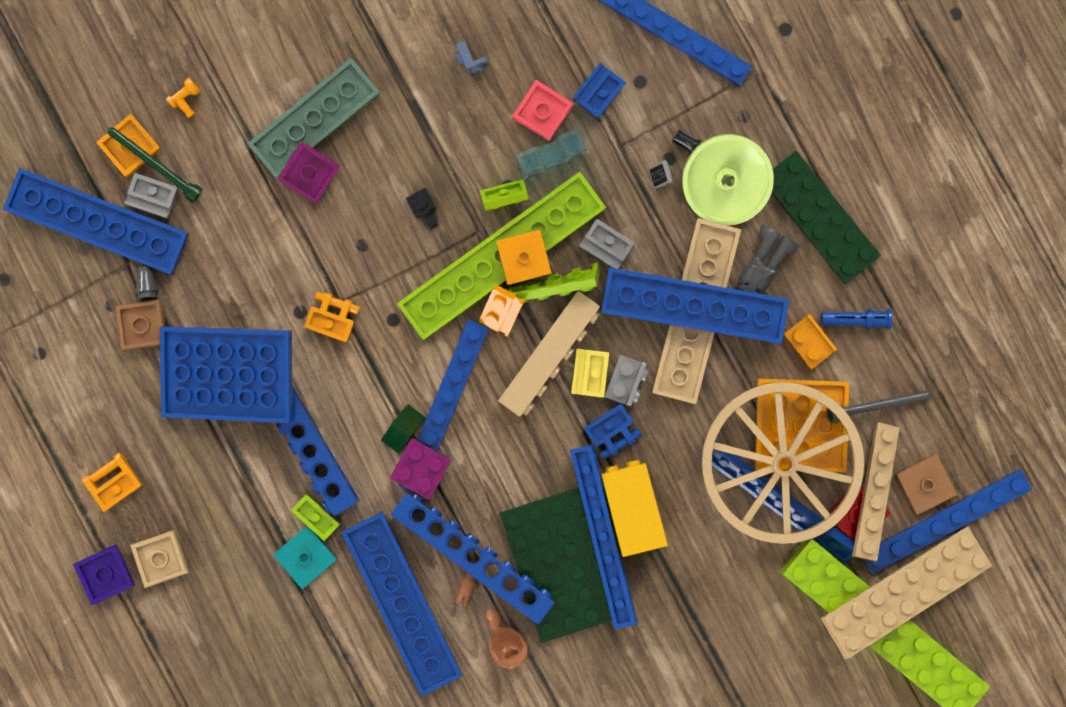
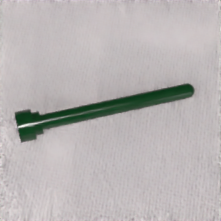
(190, 191)

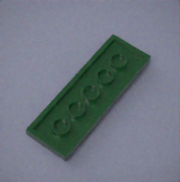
(821, 218)

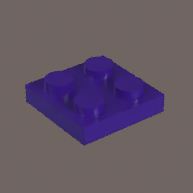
(104, 574)

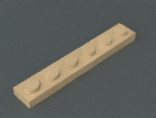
(876, 492)

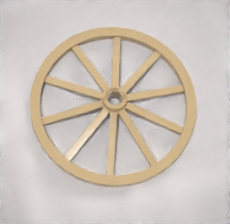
(830, 519)

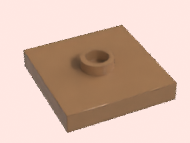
(140, 324)
(926, 484)

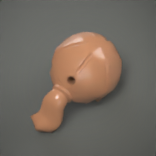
(507, 646)

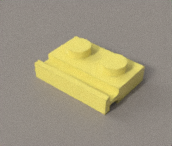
(590, 373)

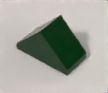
(403, 428)

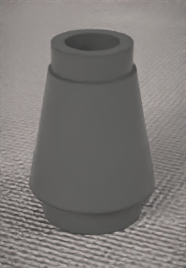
(146, 286)

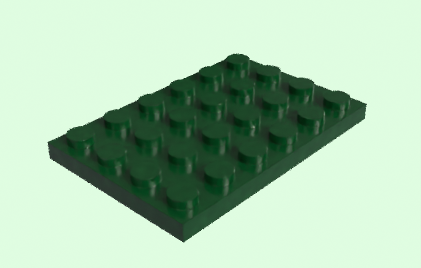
(558, 553)

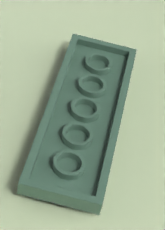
(315, 116)

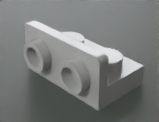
(626, 380)

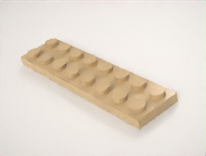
(688, 349)
(906, 592)

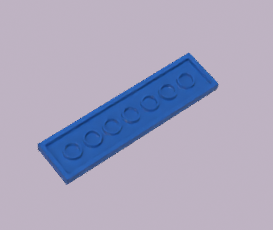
(96, 221)
(695, 305)
(402, 603)

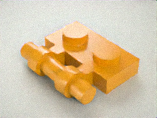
(329, 323)

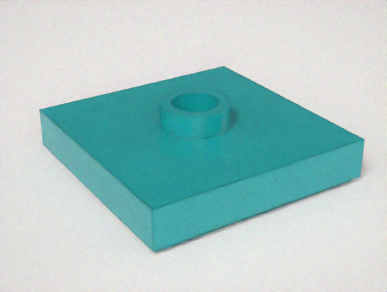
(305, 557)

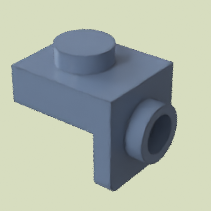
(463, 57)

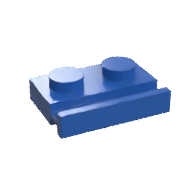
(599, 91)

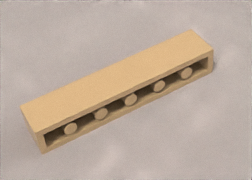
(549, 353)

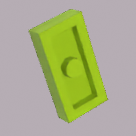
(504, 194)
(315, 517)

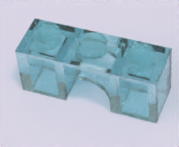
(551, 155)

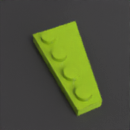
(558, 284)

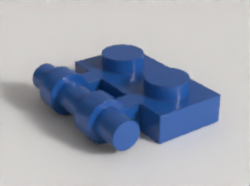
(609, 425)

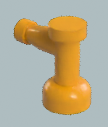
(177, 99)

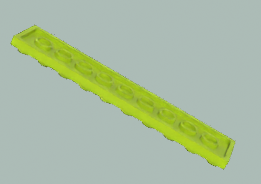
(481, 268)

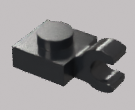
(422, 206)

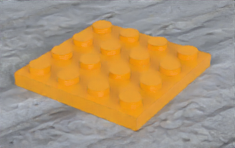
(796, 410)

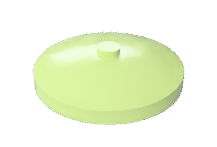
(727, 179)

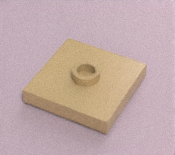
(159, 558)

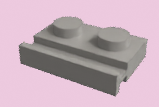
(151, 195)
(606, 244)

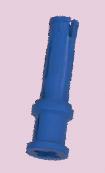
(867, 319)

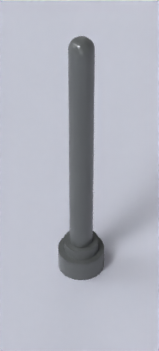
(880, 404)

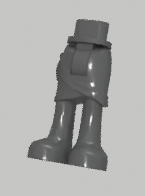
(758, 276)

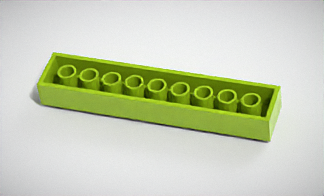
(904, 648)

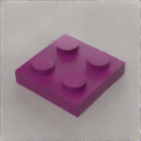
(308, 172)
(420, 468)

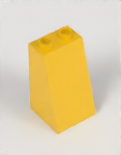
(633, 508)

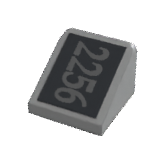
(660, 174)

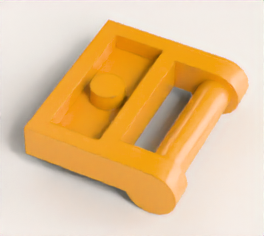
(117, 487)

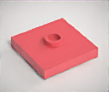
(542, 110)

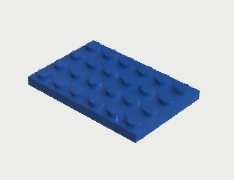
(226, 374)

